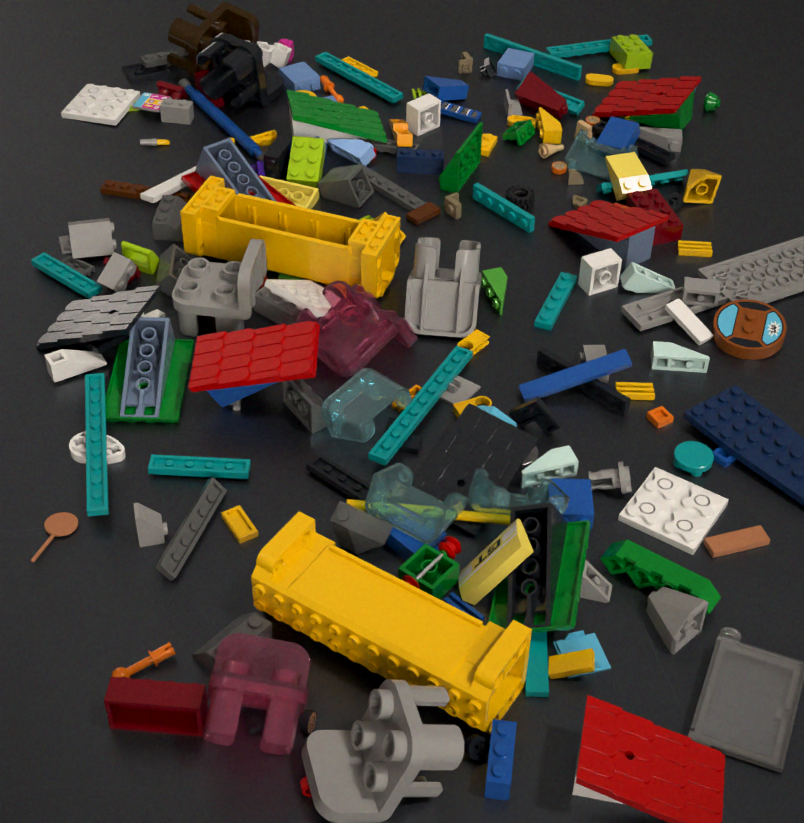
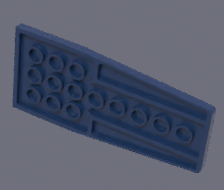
(753, 437)

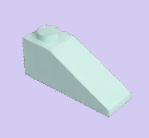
(644, 280)
(677, 358)
(554, 464)

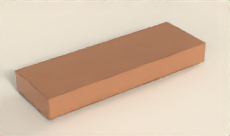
(736, 541)

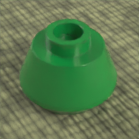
(711, 102)

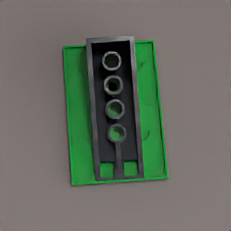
(548, 582)

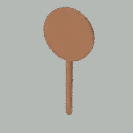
(57, 525)

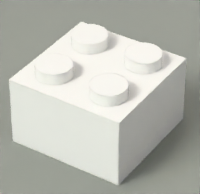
(423, 114)
(599, 271)

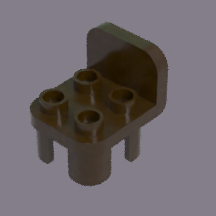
(195, 38)

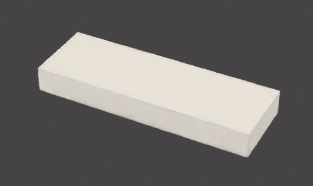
(689, 321)

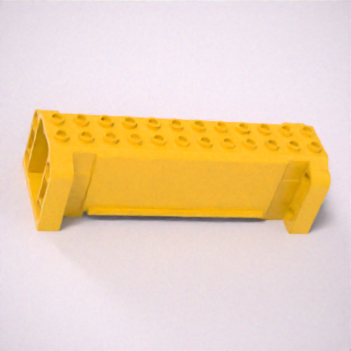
(296, 238)
(390, 623)

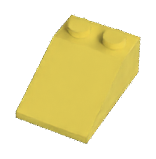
(627, 174)

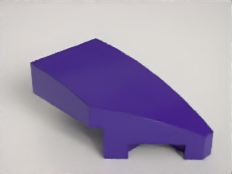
(259, 168)

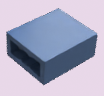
(515, 64)
(300, 77)

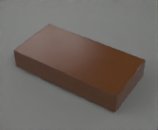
(423, 213)

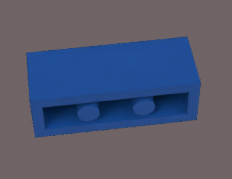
(500, 760)

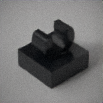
(488, 67)

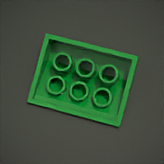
(463, 162)

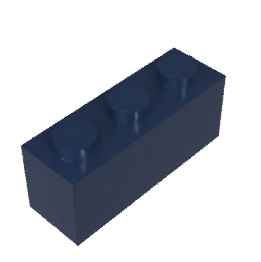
(420, 161)

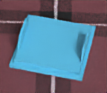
(579, 641)

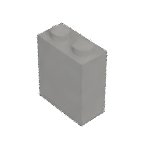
(91, 238)

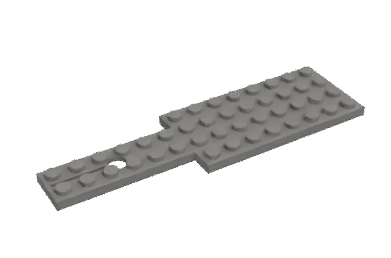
(752, 276)

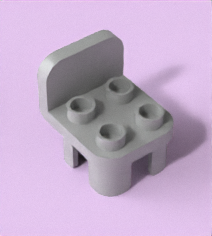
(220, 290)
(443, 298)
(370, 769)

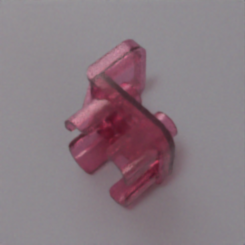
(355, 328)
(259, 676)

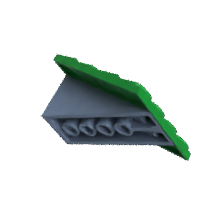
(149, 374)

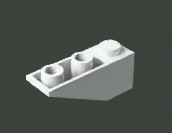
(68, 363)

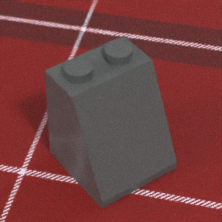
(346, 185)

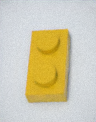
(488, 144)

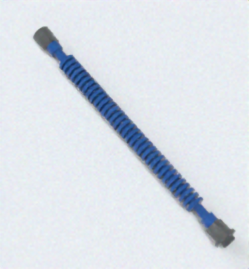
(222, 120)

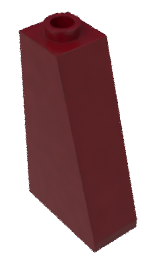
(536, 94)

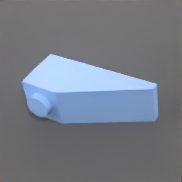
(353, 149)

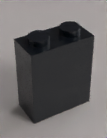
(277, 158)

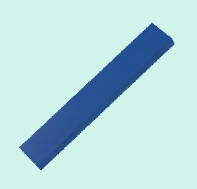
(575, 375)

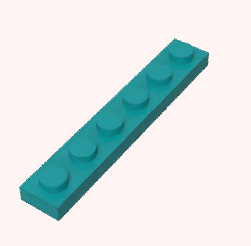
(663, 178)

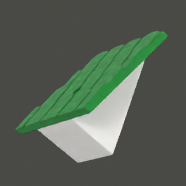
(332, 120)

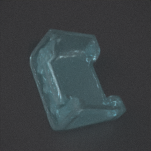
(589, 156)
(355, 404)
(493, 499)
(408, 508)

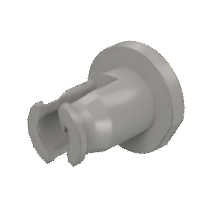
(620, 478)

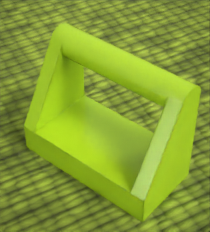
(144, 258)

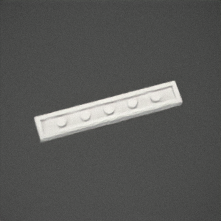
(166, 188)

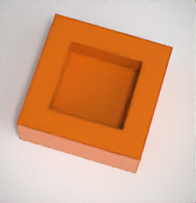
(659, 417)

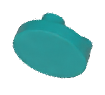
(693, 457)

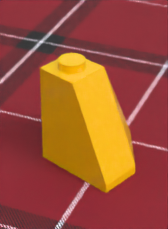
(701, 186)

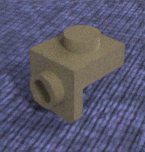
(465, 63)
(452, 205)

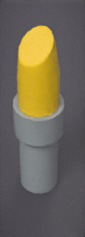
(154, 142)

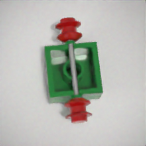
(433, 569)

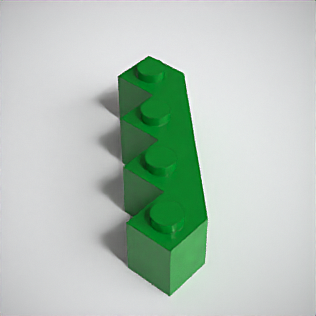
(654, 570)

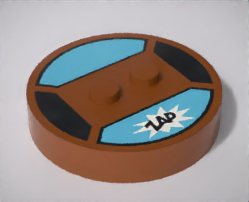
(749, 329)

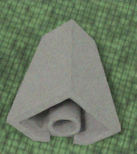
(676, 616)

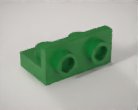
(520, 131)

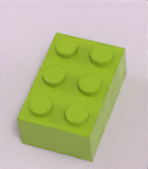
(631, 52)
(306, 161)

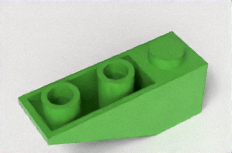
(495, 285)

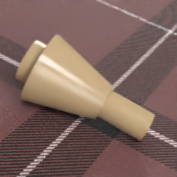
(547, 150)

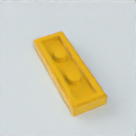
(361, 66)

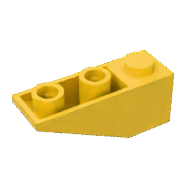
(549, 128)

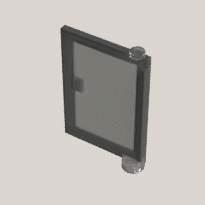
(748, 702)

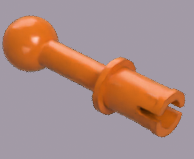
(329, 87)
(155, 657)

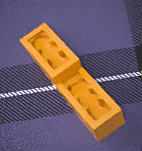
(401, 134)

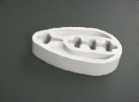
(77, 448)

